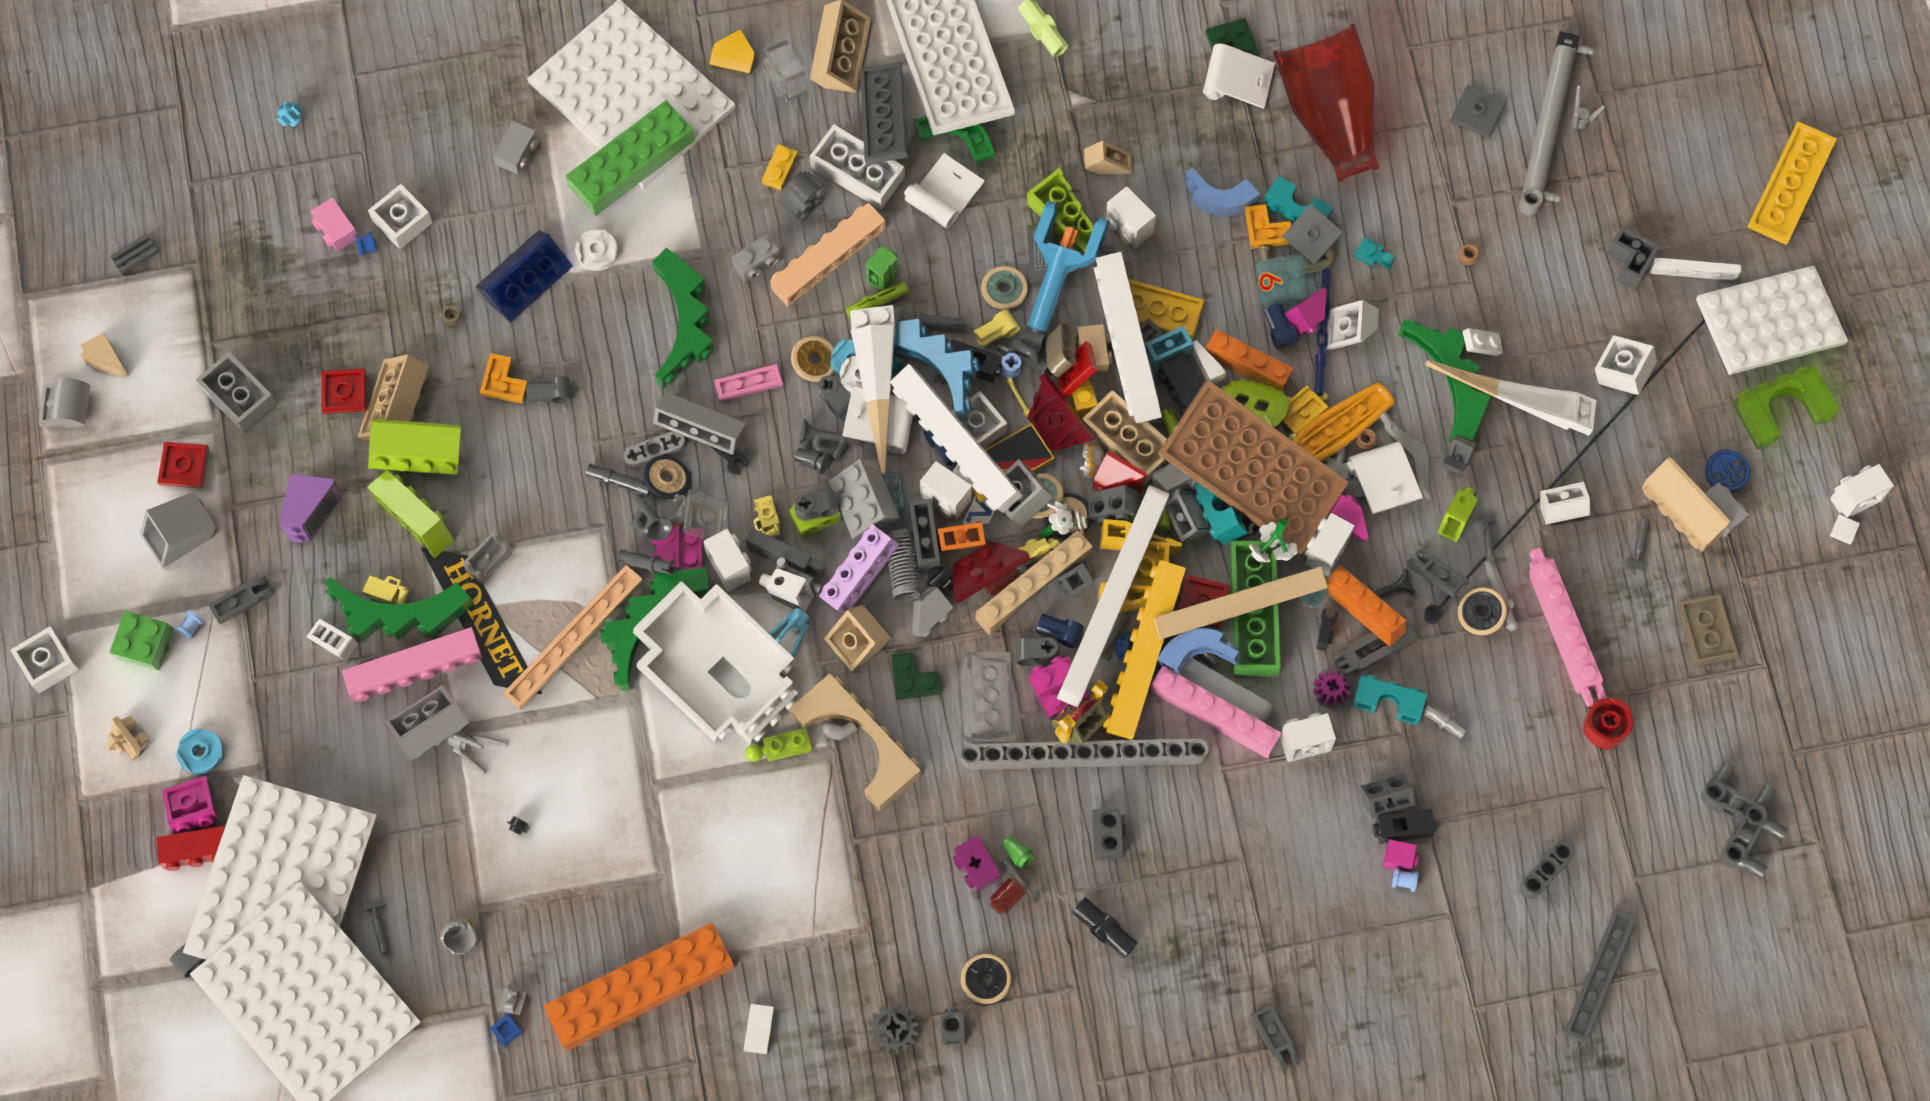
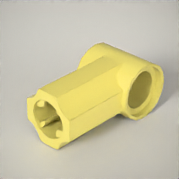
(1001, 326)

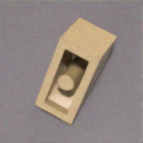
(1107, 159)
(102, 356)

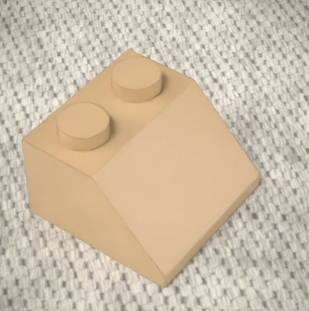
(857, 637)

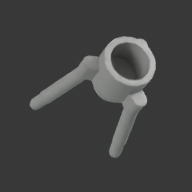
(1581, 115)
(463, 739)

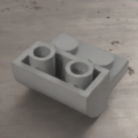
(64, 403)

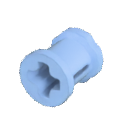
(1011, 358)
(189, 625)
(1405, 879)

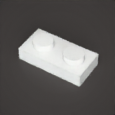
(1482, 342)

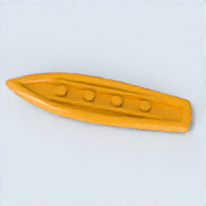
(1344, 421)

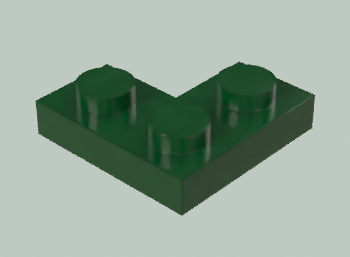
(1235, 34)
(912, 684)

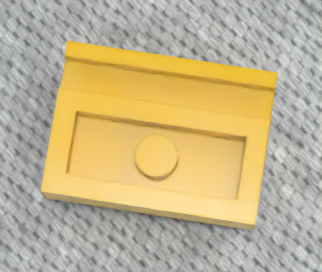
(1303, 409)

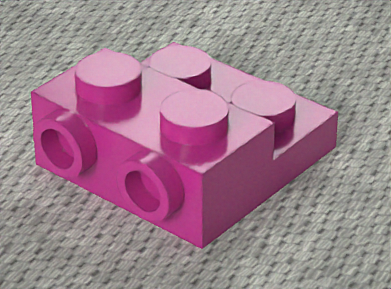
(680, 548)
(1048, 683)
(190, 805)

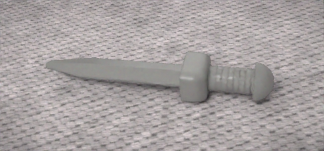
(1497, 585)

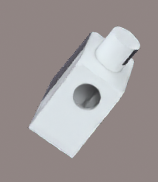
(788, 589)

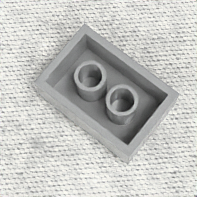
(236, 391)
(863, 498)
(426, 723)

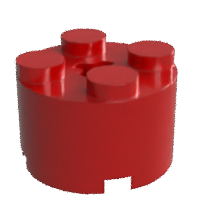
(1602, 734)

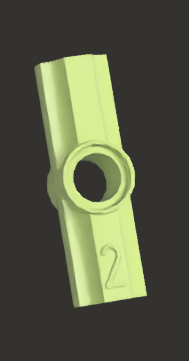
(1043, 27)

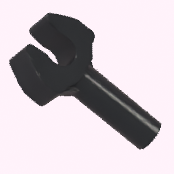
(732, 459)

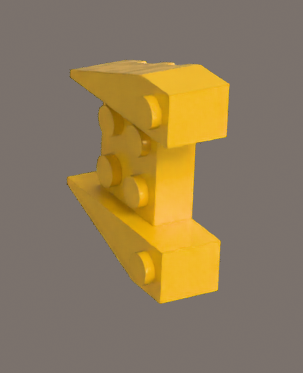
(1113, 538)

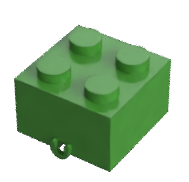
(141, 640)

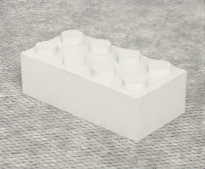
(842, 161)

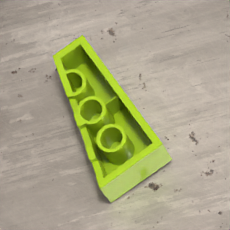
(1068, 208)
(411, 512)

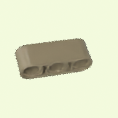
(1061, 349)

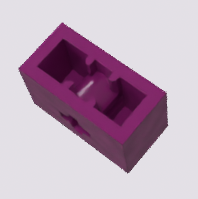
(975, 851)

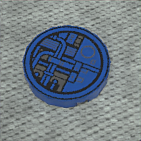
(1728, 469)

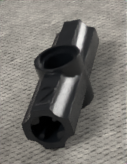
(1104, 927)

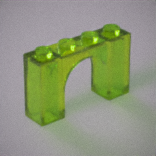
(1803, 385)

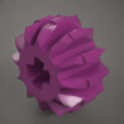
(1323, 686)

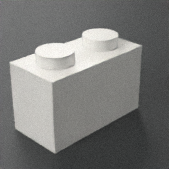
(1564, 503)

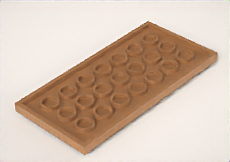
(1252, 465)

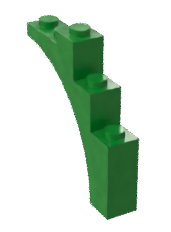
(690, 340)
(1446, 349)
(428, 615)
(620, 634)

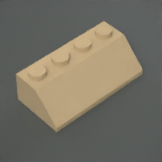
(840, 47)
(395, 392)
(1685, 505)

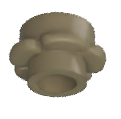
(451, 310)

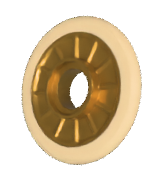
(801, 361)

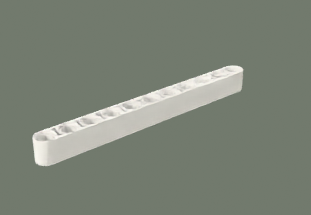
(1113, 596)

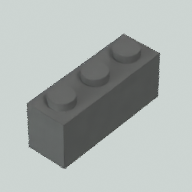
(924, 535)

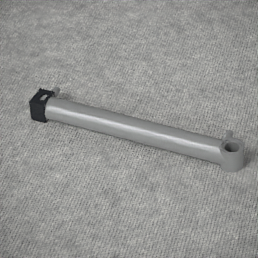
(1548, 123)

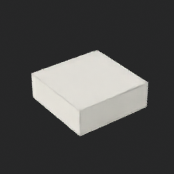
(1844, 529)

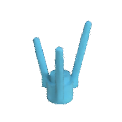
(795, 621)

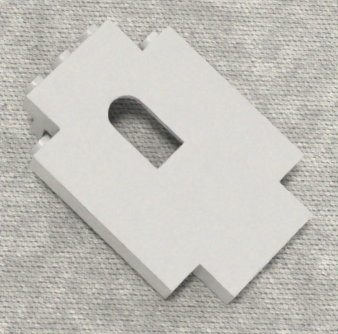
(690, 638)

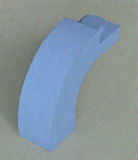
(1217, 201)
(1194, 642)

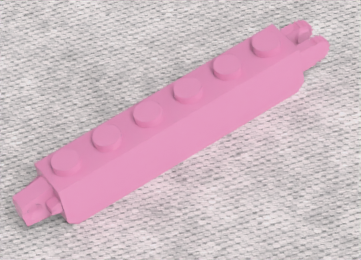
(1565, 627)

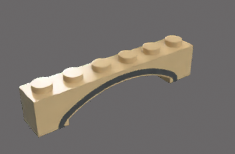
(1013, 597)

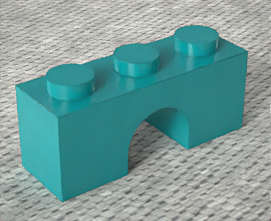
(1280, 200)
(1225, 524)
(1408, 701)

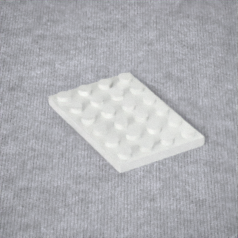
(1771, 320)

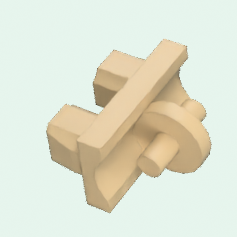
(122, 739)

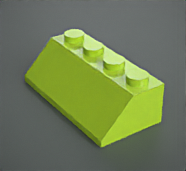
(414, 446)

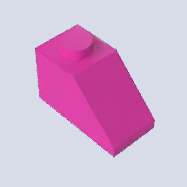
(1308, 313)
(1348, 509)

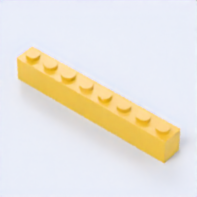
(1144, 652)

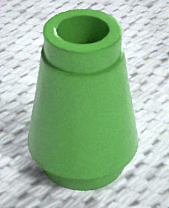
(1018, 852)

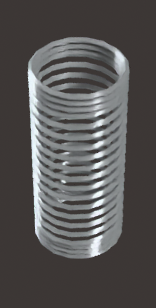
(904, 587)

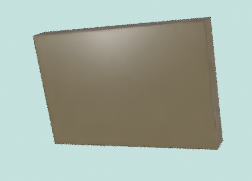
(1707, 630)

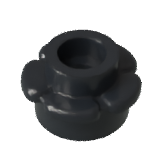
(518, 825)

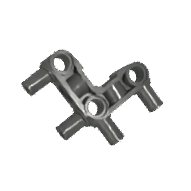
(1738, 808)

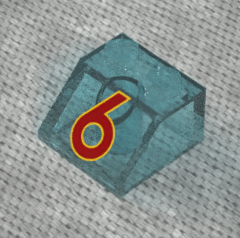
(1280, 280)

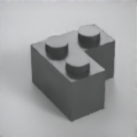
(1635, 252)

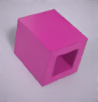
(1400, 855)

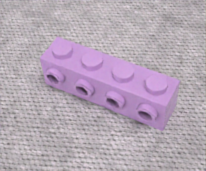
(858, 569)

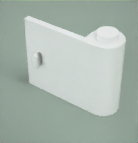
(1237, 75)
(944, 191)
(860, 428)
(1385, 477)

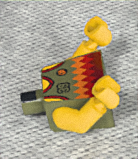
(1080, 723)

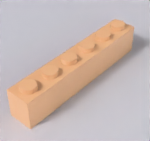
(827, 254)

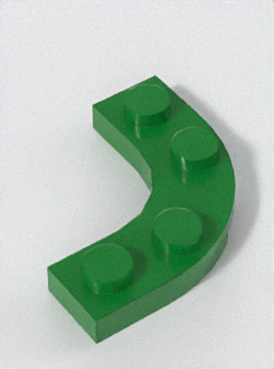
(974, 137)

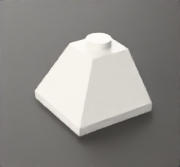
(1351, 324)

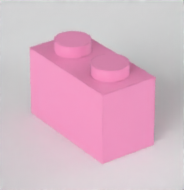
(334, 225)

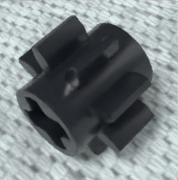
(940, 578)

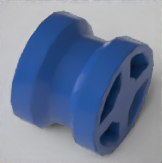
(366, 243)

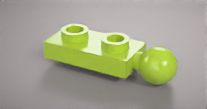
(780, 746)

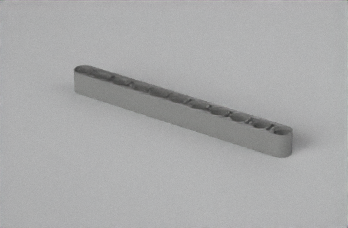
(1095, 759)

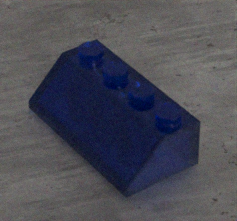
(524, 275)

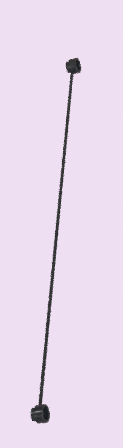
(1434, 612)

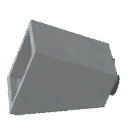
(176, 528)

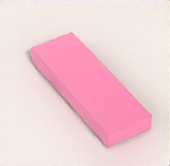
(748, 382)

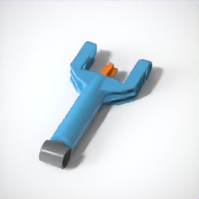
(1060, 262)

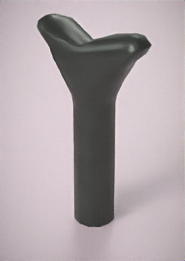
(1401, 584)

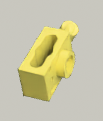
(767, 516)
(1039, 549)
(385, 591)

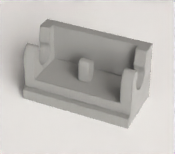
(487, 558)

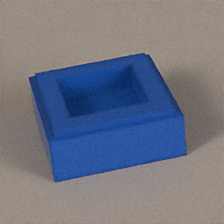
(506, 1030)

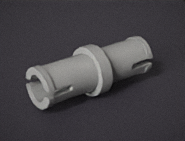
(1445, 720)

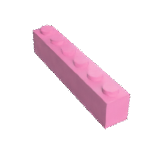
(411, 665)
(1215, 712)

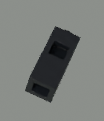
(989, 362)
(1404, 826)

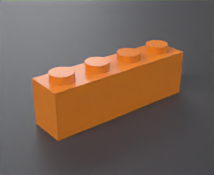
(1248, 361)
(1365, 606)

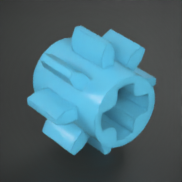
(289, 113)

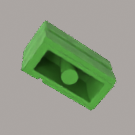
(882, 268)

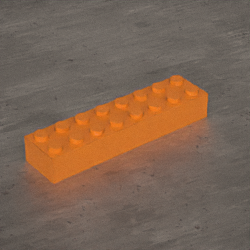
(639, 987)

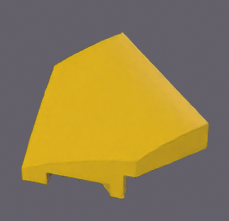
(733, 53)

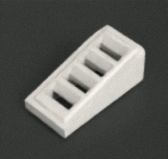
(1208, 365)
(343, 648)

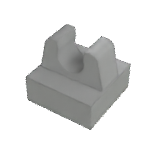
(512, 1002)

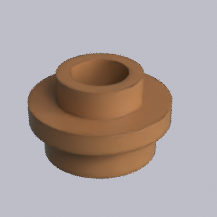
(1469, 249)
(1367, 433)

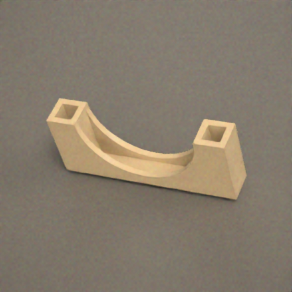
(832, 702)

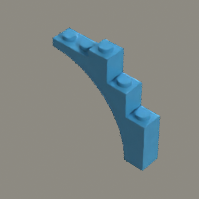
(938, 353)

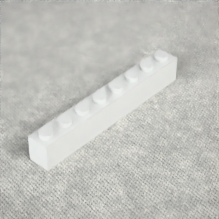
(956, 438)

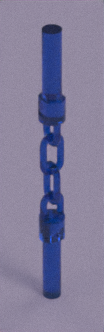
(1321, 357)

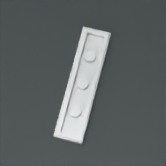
(1695, 269)

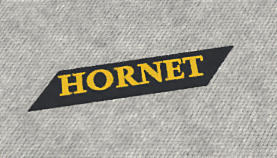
(498, 649)

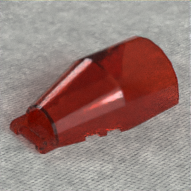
(1333, 98)

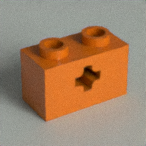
(960, 537)

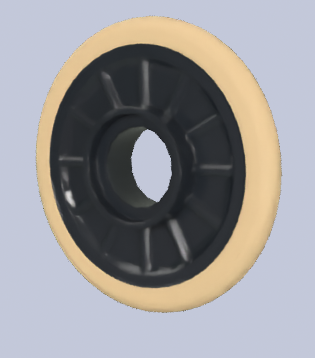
(1482, 597)
(986, 964)

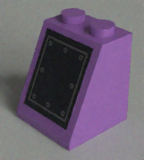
(307, 506)

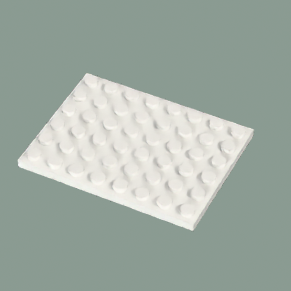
(620, 74)
(267, 849)
(305, 997)

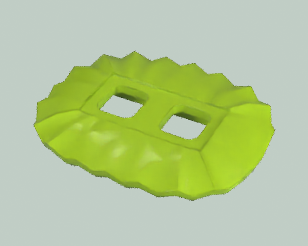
(1260, 392)

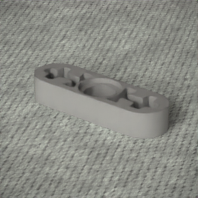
(672, 449)

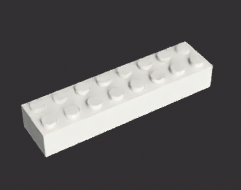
(1126, 338)

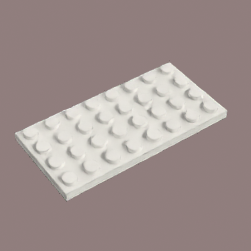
(951, 62)

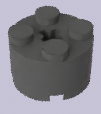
(802, 194)

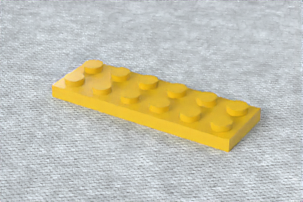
(1791, 183)

